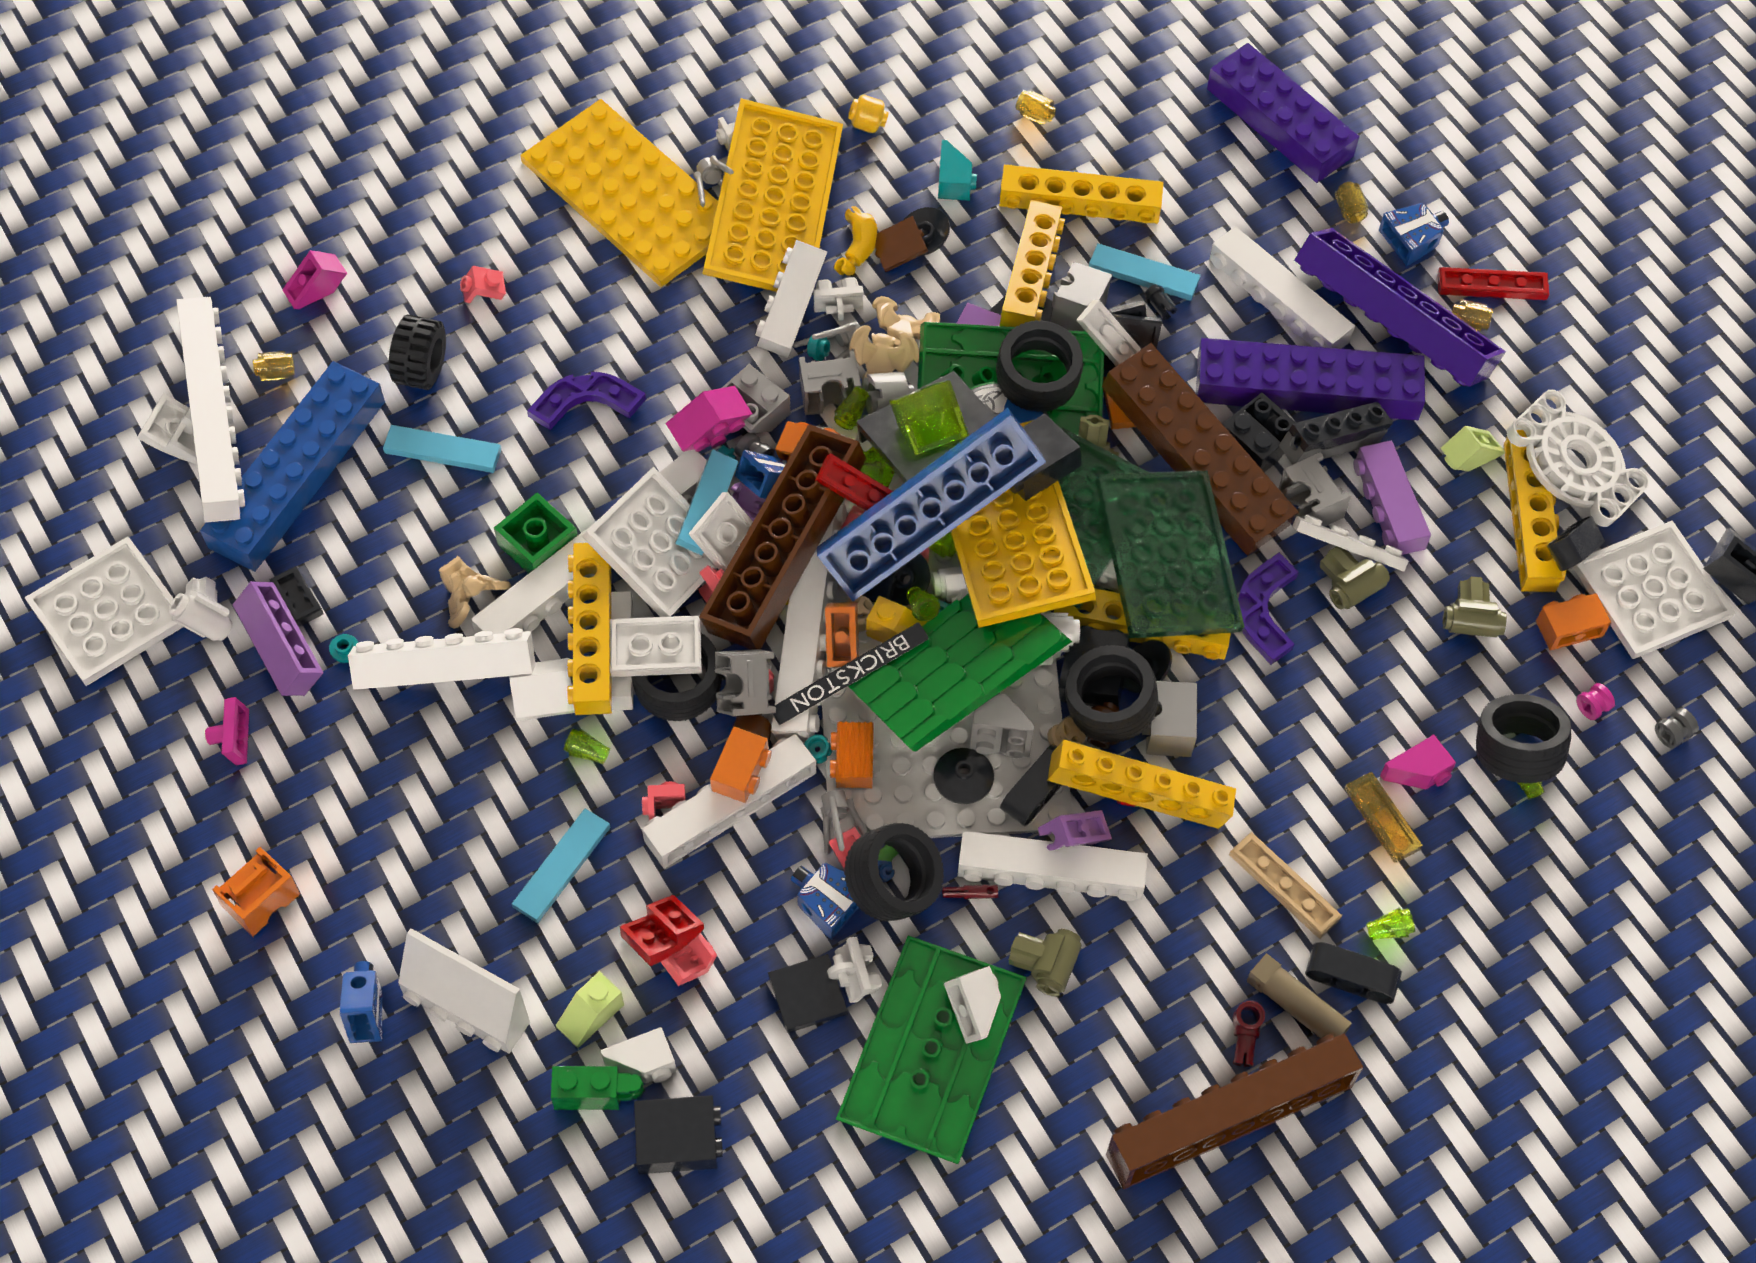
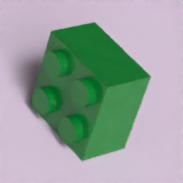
(534, 533)

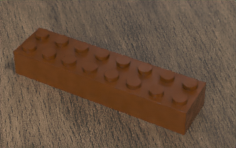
(1195, 440)
(779, 542)
(1233, 1110)

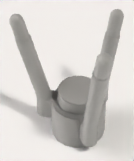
(710, 172)
(843, 336)
(834, 809)

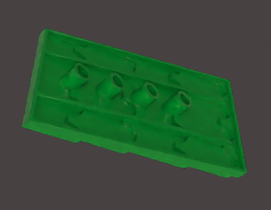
(973, 356)
(955, 671)
(916, 1070)

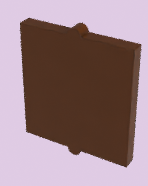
(899, 244)

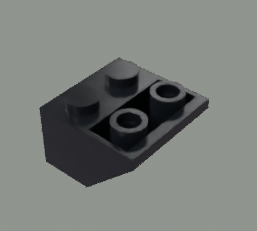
(1260, 429)
(1734, 565)

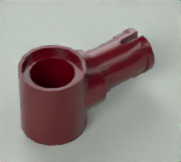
(1246, 1033)

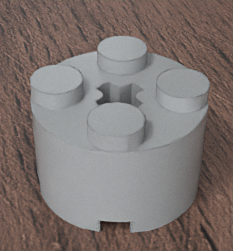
(883, 388)

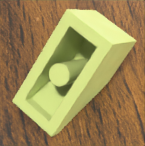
(1471, 449)
(590, 1009)

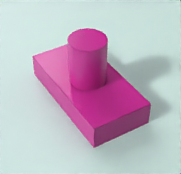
(233, 732)

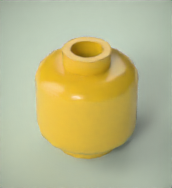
(868, 114)

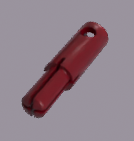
(971, 892)

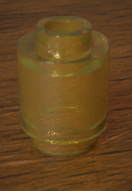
(1036, 107)
(1352, 202)
(1473, 313)
(274, 365)

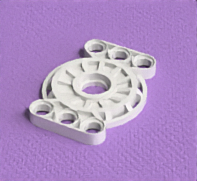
(1564, 479)

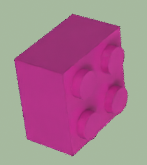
(709, 419)

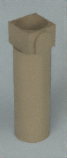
(1296, 998)

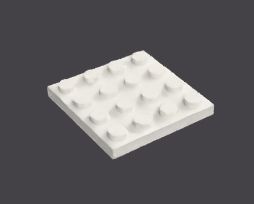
(640, 545)
(1654, 589)
(105, 610)

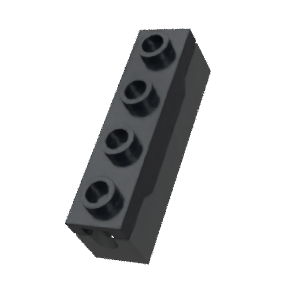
(1336, 432)

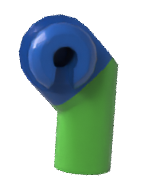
(885, 863)

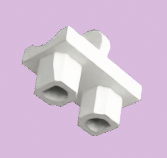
(840, 299)
(852, 972)

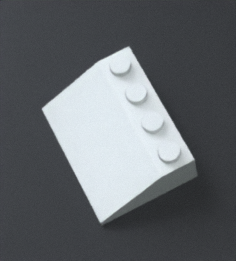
(462, 993)

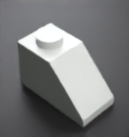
(974, 1002)
(643, 1055)

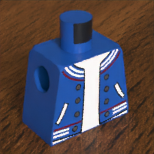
(1413, 231)
(751, 471)
(824, 897)
(361, 1004)

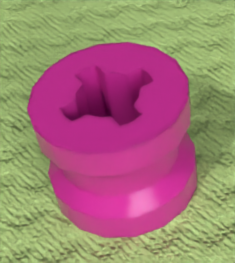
(1595, 701)

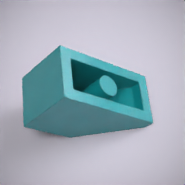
(955, 174)

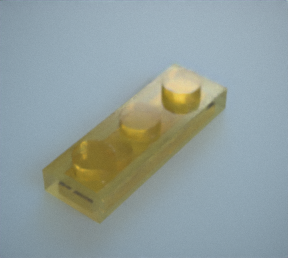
(1383, 817)

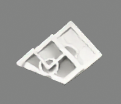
(170, 429)

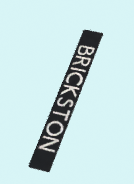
(850, 673)

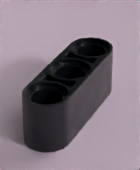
(1575, 543)
(1031, 791)
(1353, 973)

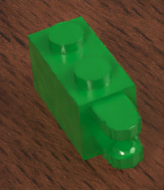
(593, 1087)

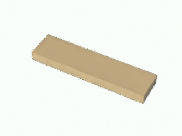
(1285, 885)

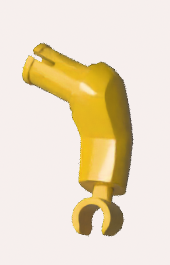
(863, 244)

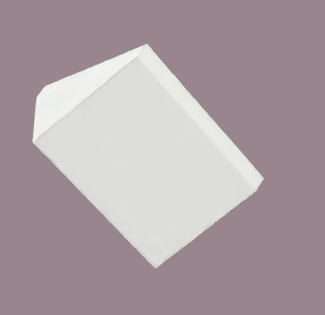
(542, 691)

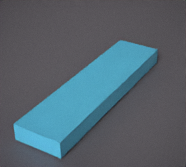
(1144, 271)
(442, 448)
(713, 481)
(561, 865)

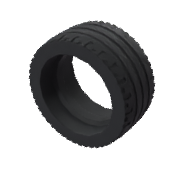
(1045, 337)
(1111, 662)
(685, 704)
(1519, 760)
(921, 859)

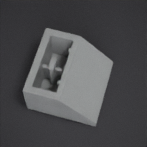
(763, 397)
(1001, 728)

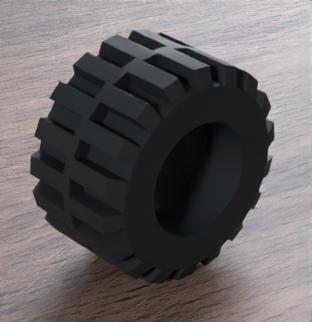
(417, 352)

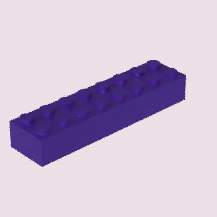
(1399, 307)
(1310, 377)

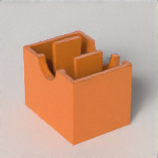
(258, 890)

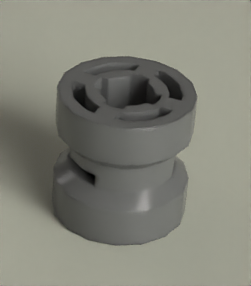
(752, 443)
(1678, 726)

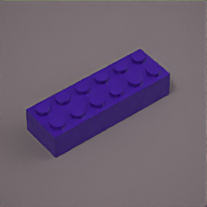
(1282, 112)

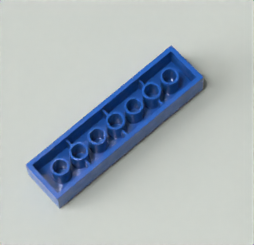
(296, 464)
(930, 504)

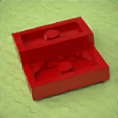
(663, 931)

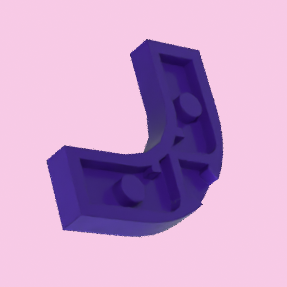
(591, 388)
(1253, 602)

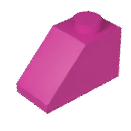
(314, 279)
(1420, 765)

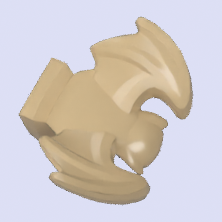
(899, 323)
(881, 355)
(465, 584)

